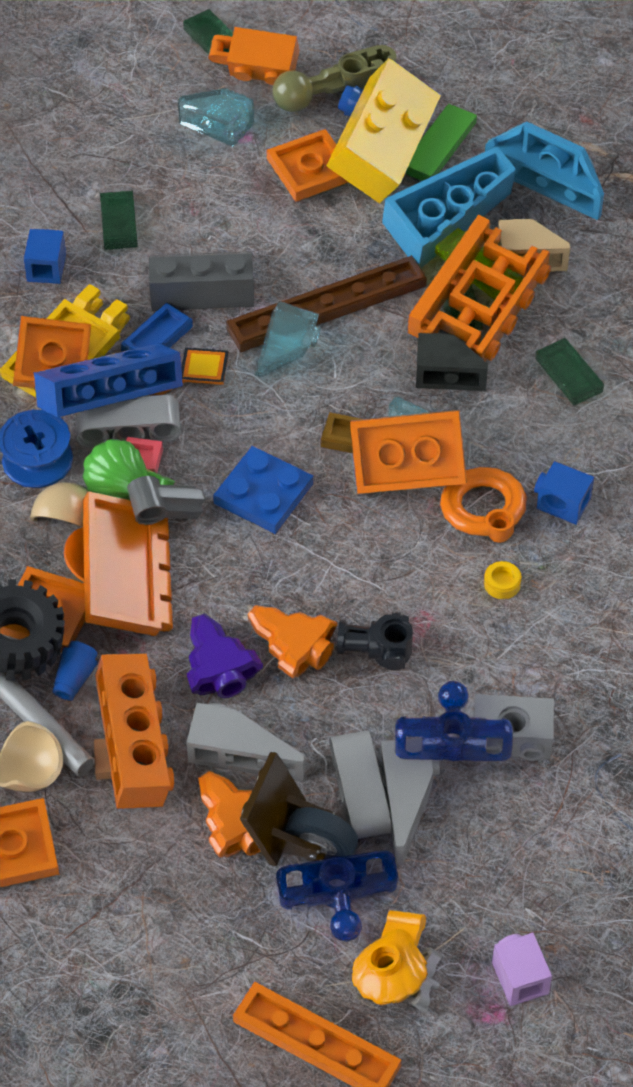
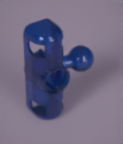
(435, 731)
(317, 891)

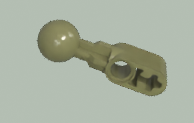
(295, 89)

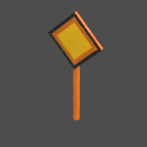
(203, 366)

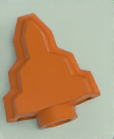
(294, 638)
(224, 815)

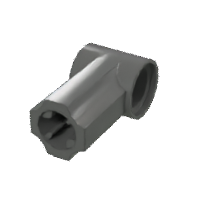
(155, 501)

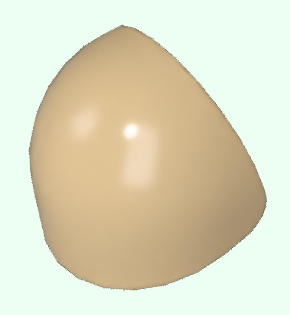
(60, 502)
(30, 758)

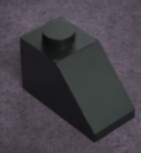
(448, 364)

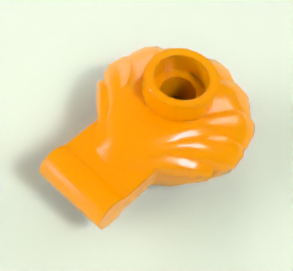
(393, 964)

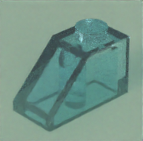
(217, 114)
(287, 337)

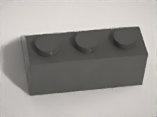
(201, 280)

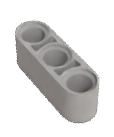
(142, 417)
(360, 784)

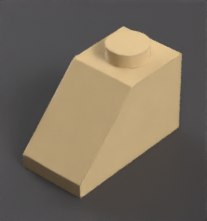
(521, 234)

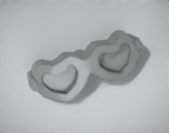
(422, 999)

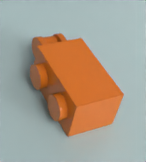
(255, 54)

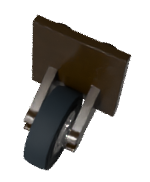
(286, 823)

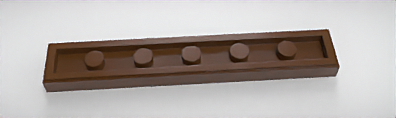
(334, 299)

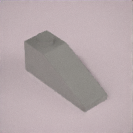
(234, 742)
(407, 792)

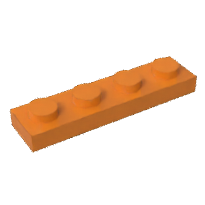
(315, 1039)

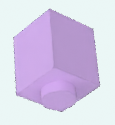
(521, 968)

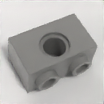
(529, 715)

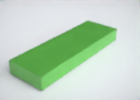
(441, 142)

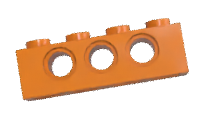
(133, 783)

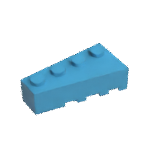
(449, 200)

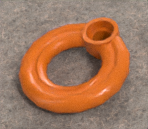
(497, 523)

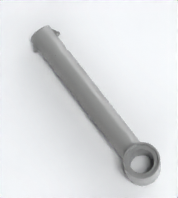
(30, 710)

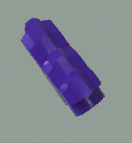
(218, 660)

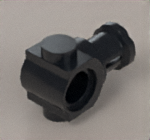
(376, 640)

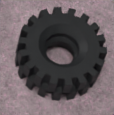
(41, 617)

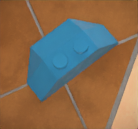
(552, 167)

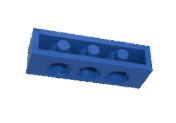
(108, 379)

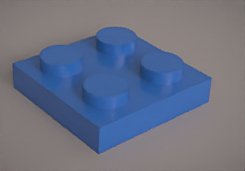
(263, 489)

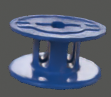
(35, 448)

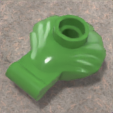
(114, 466)

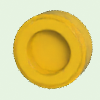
(502, 580)

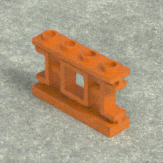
(457, 277)

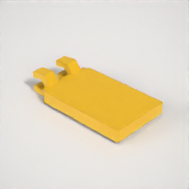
(103, 334)

